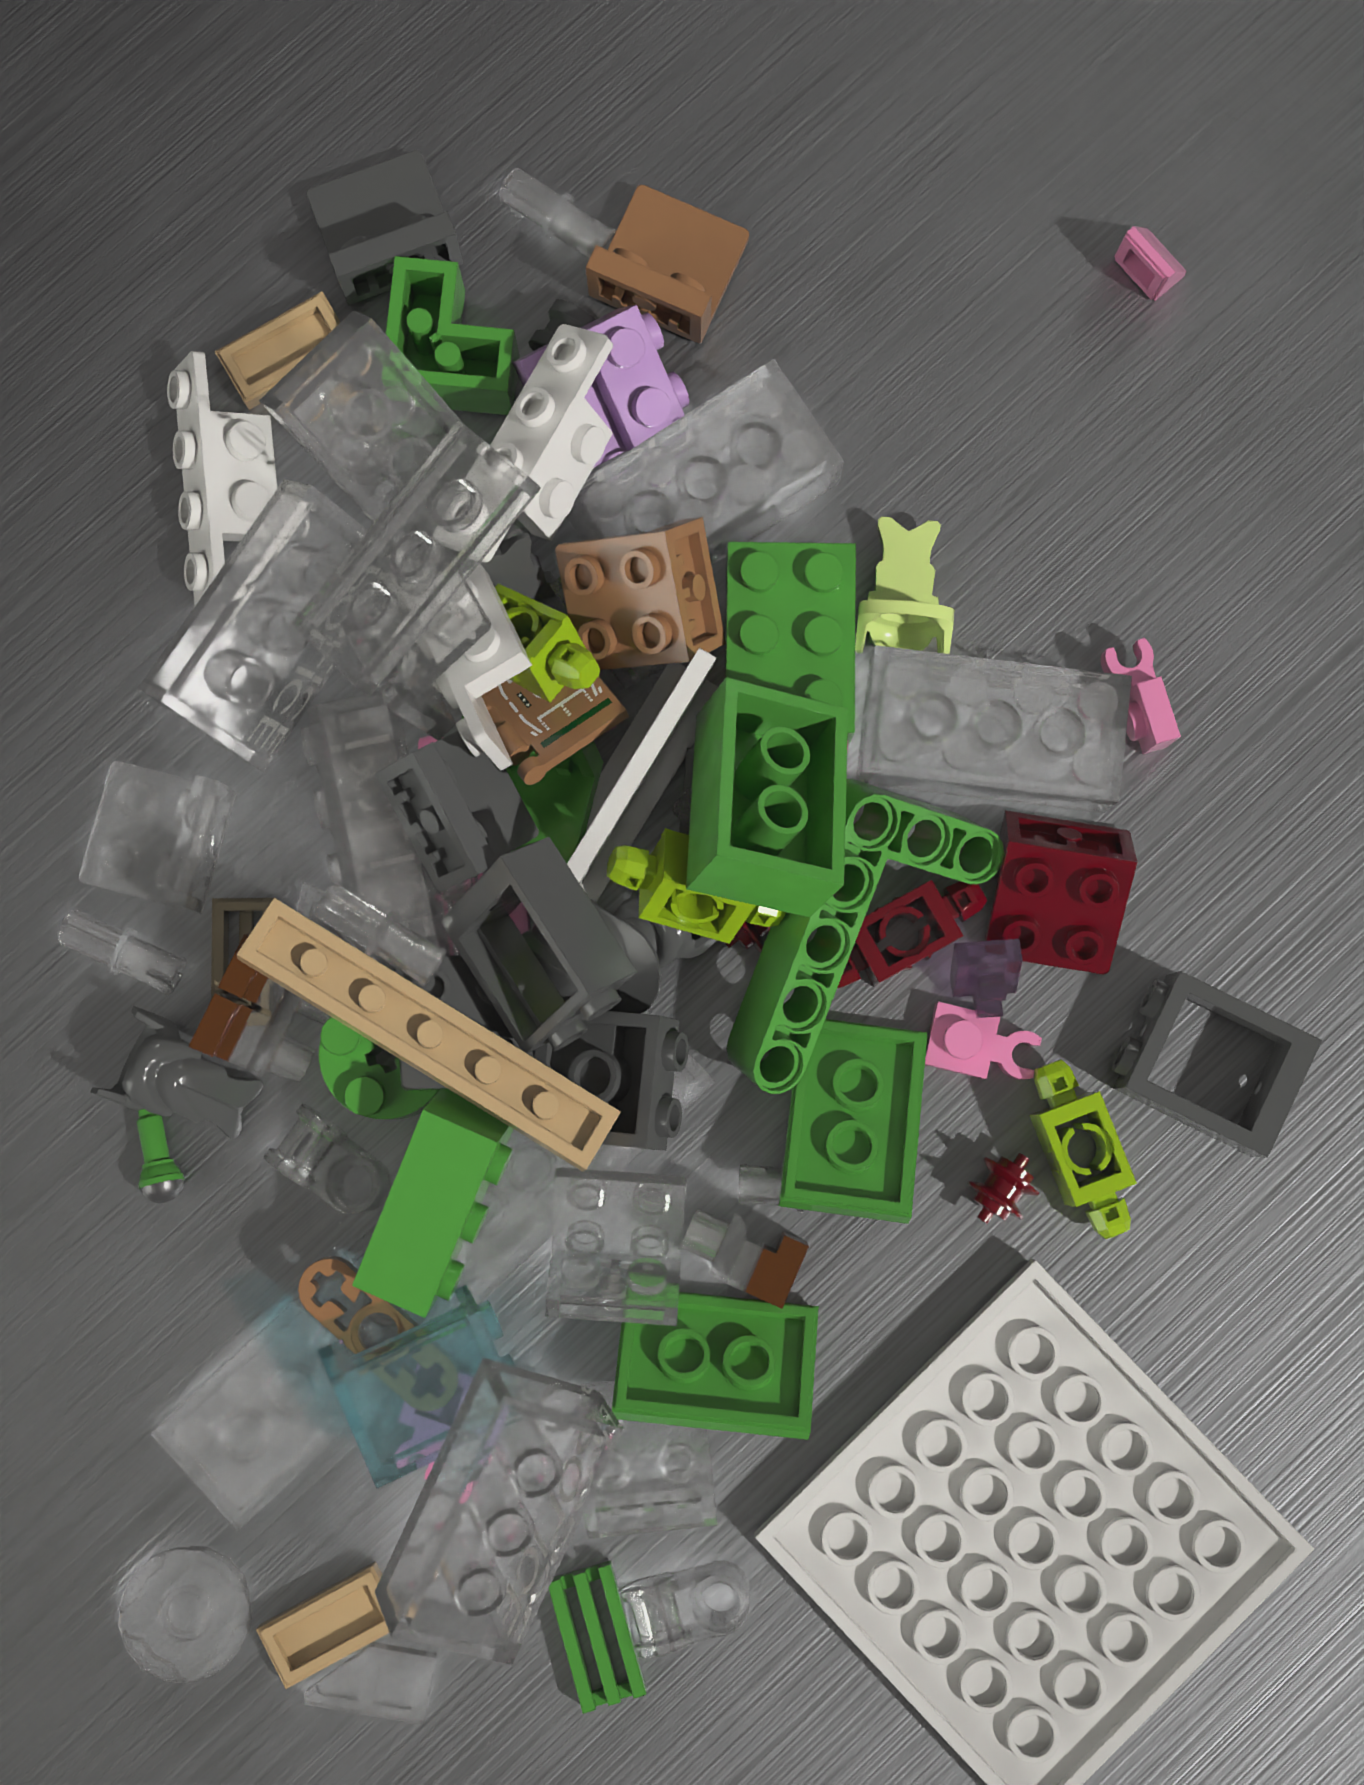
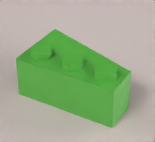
(435, 1204)

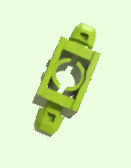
(551, 646)
(664, 893)
(1107, 1212)

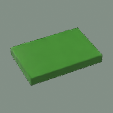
(856, 1123)
(721, 1367)

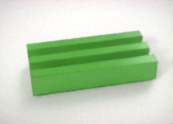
(611, 1691)

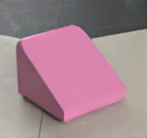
(1148, 262)

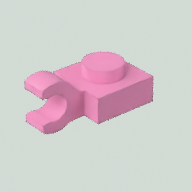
(1149, 709)

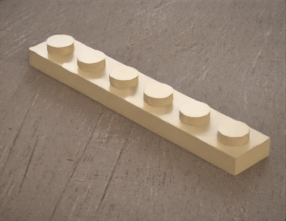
(428, 1034)

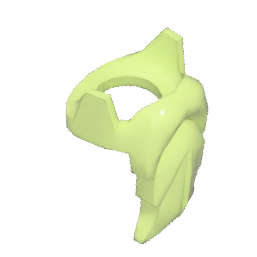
(902, 605)

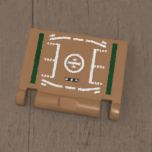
(552, 728)

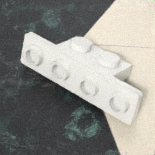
(554, 429)
(224, 471)
(480, 669)

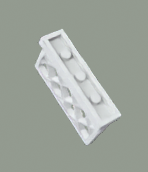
(642, 768)

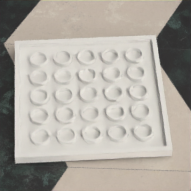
(1033, 1540)

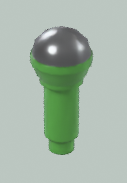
(160, 1176)

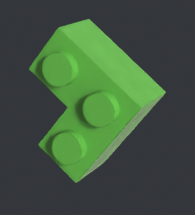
(461, 362)

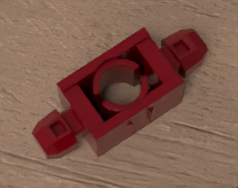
(959, 902)

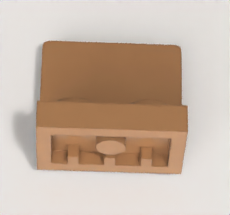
(668, 262)
(643, 595)

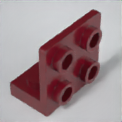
(1062, 890)

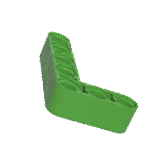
(817, 967)

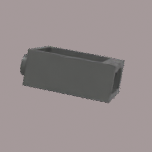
(508, 966)
(1274, 1089)

